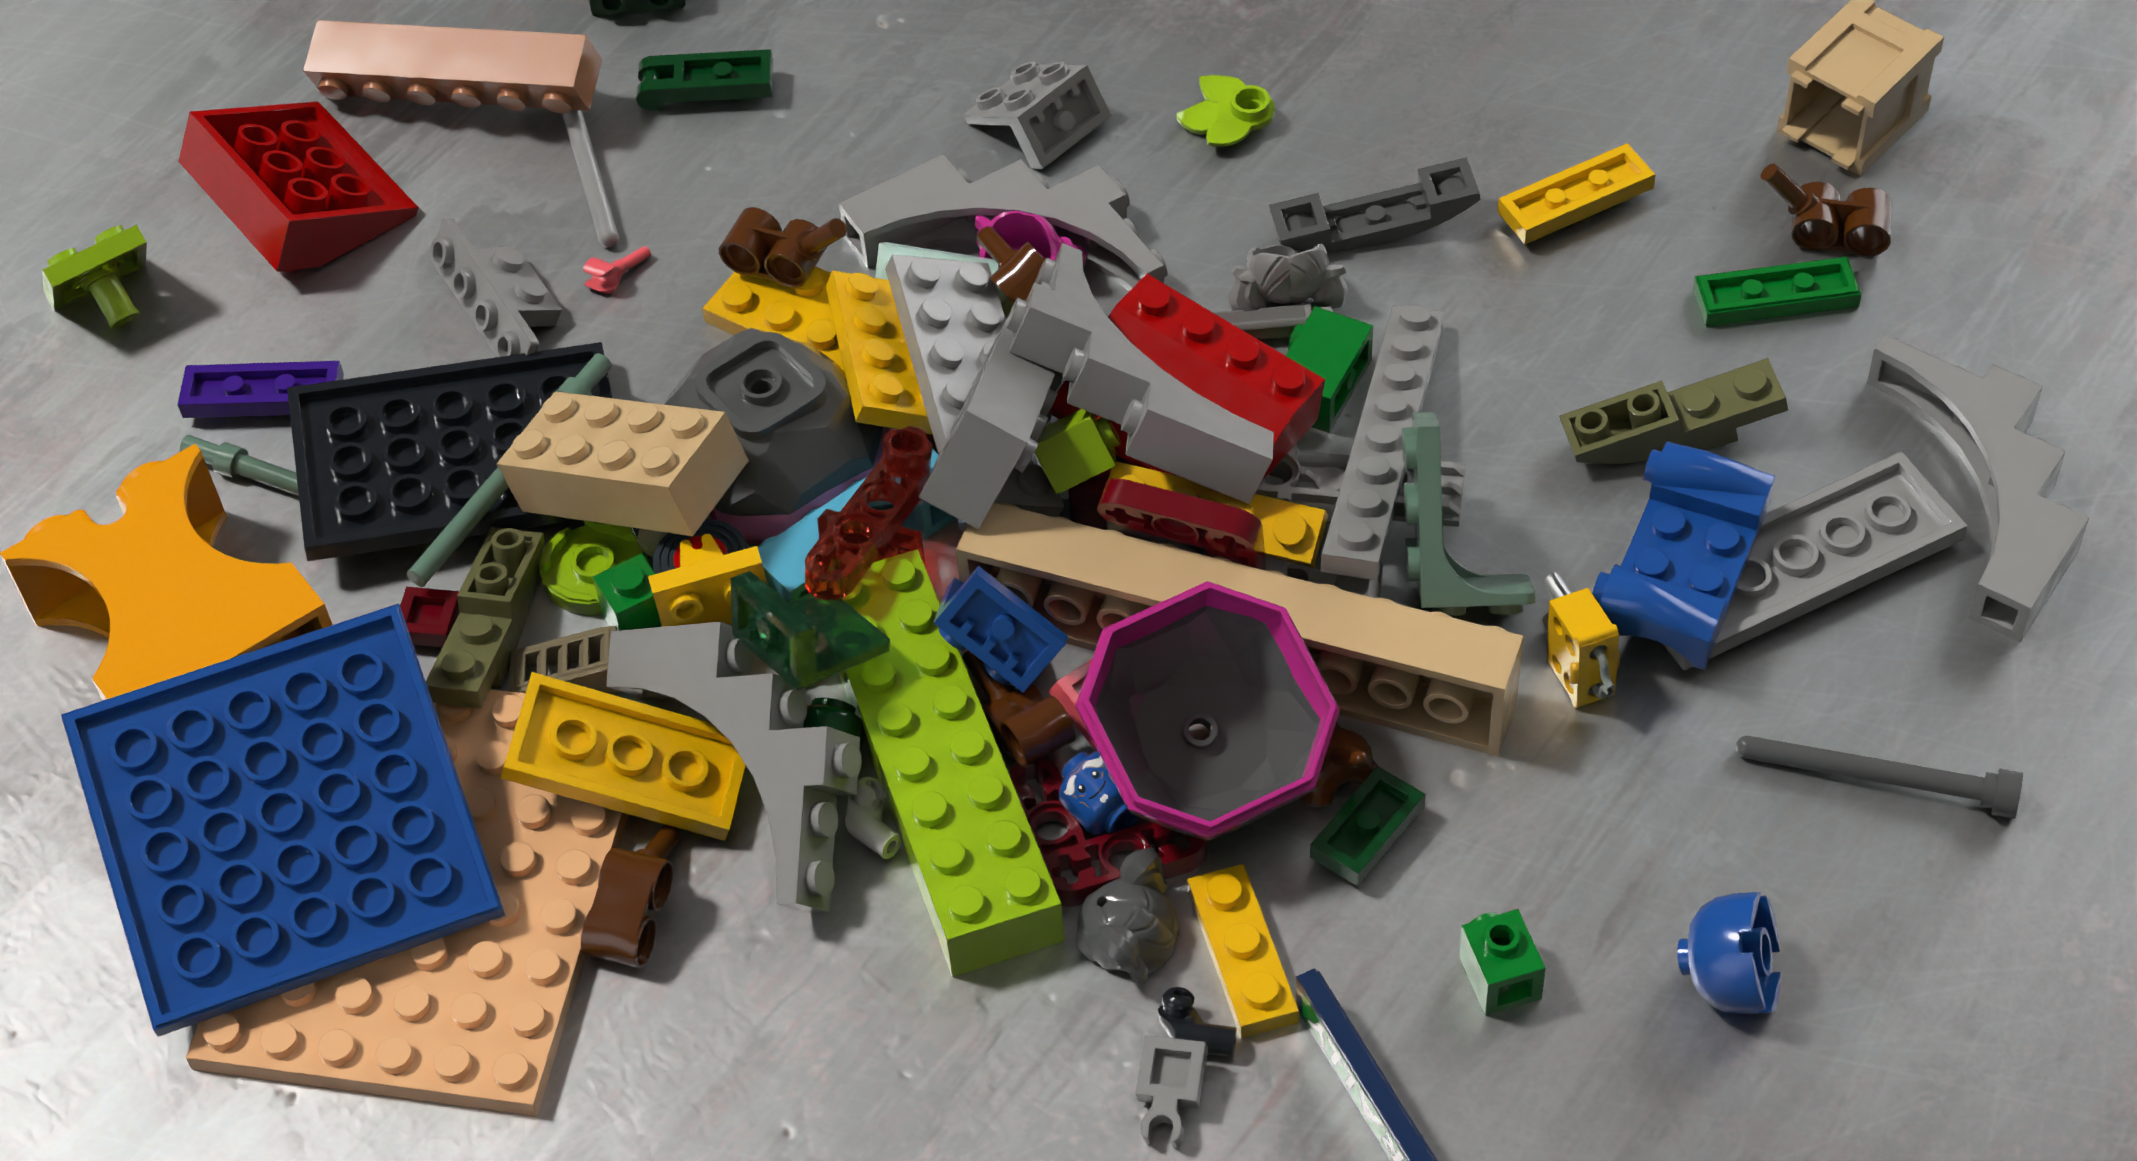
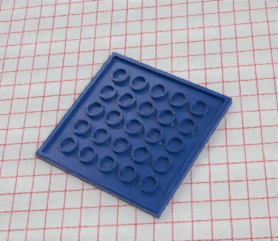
(279, 818)

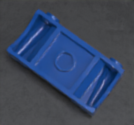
(1687, 550)

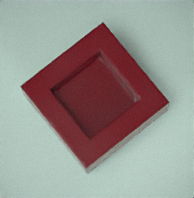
(429, 614)

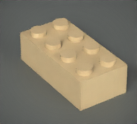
(623, 462)

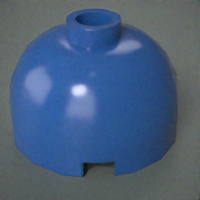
(1732, 954)

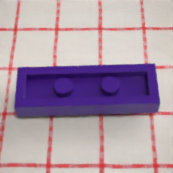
(248, 387)

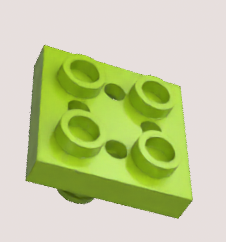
(98, 272)

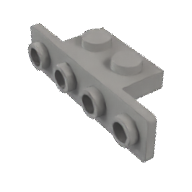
(495, 290)

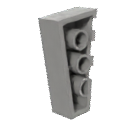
(992, 432)

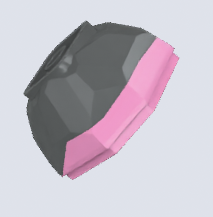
(792, 423)

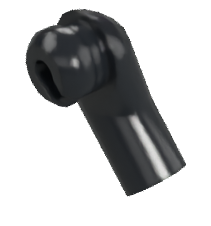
(1185, 1023)

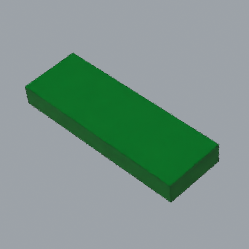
(1776, 291)

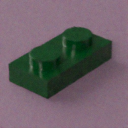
(1367, 826)

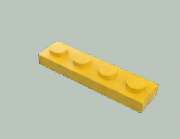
(1289, 529)

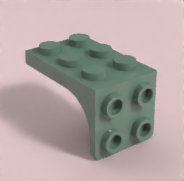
(1439, 578)

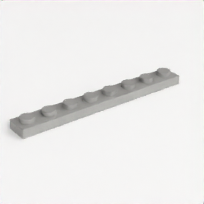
(1376, 461)

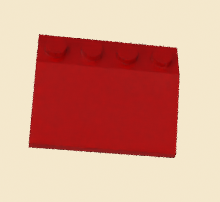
(292, 181)
(1215, 363)

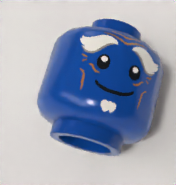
(1093, 796)

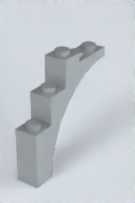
(939, 207)
(1112, 378)
(2014, 471)
(763, 718)

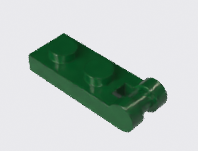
(704, 77)

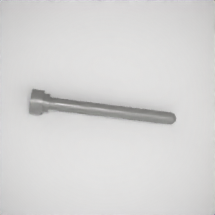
(591, 178)

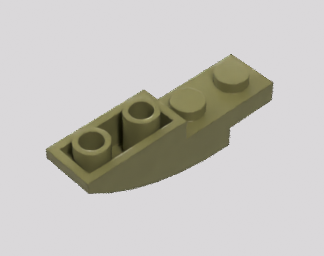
(1694, 416)
(490, 618)

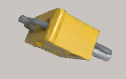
(1580, 643)

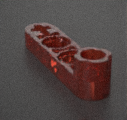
(904, 456)

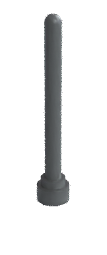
(1995, 791)

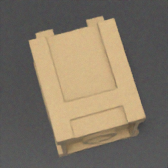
(1859, 84)

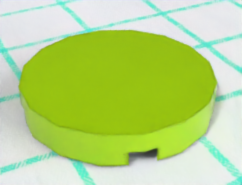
(579, 554)

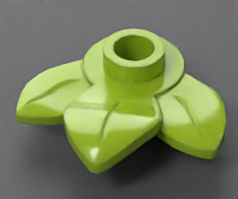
(1228, 110)

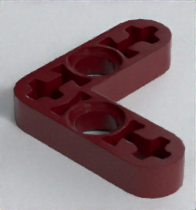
(1186, 519)
(1077, 853)

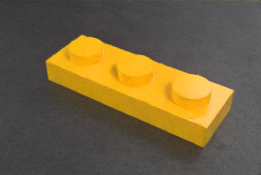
(1576, 193)
(1242, 951)

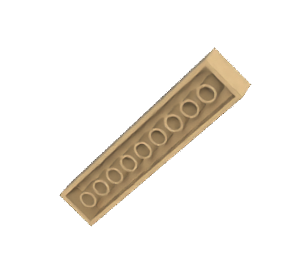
(1375, 655)

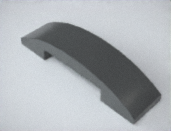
(1379, 217)

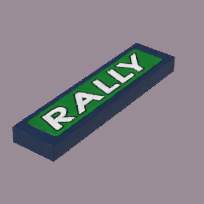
(1359, 1070)

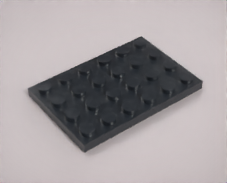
(406, 449)

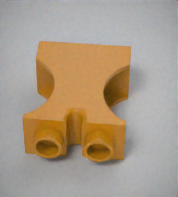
(159, 581)

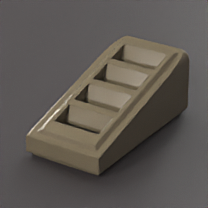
(578, 647)

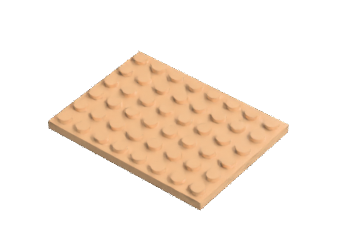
(469, 1012)

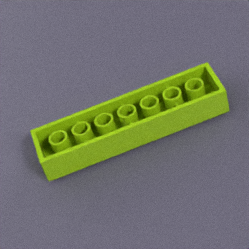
(947, 779)

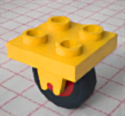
(696, 571)

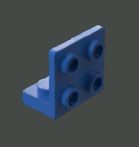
(998, 629)

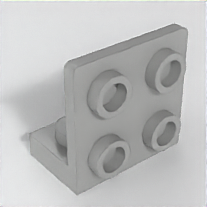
(1046, 108)

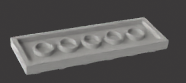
(949, 326)
(1836, 545)

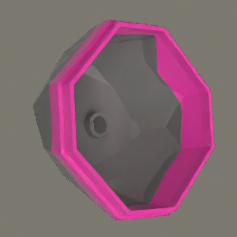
(1215, 664)

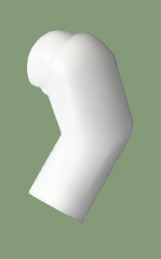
(865, 819)

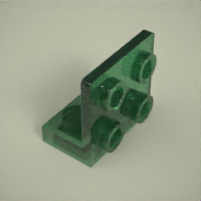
(801, 637)

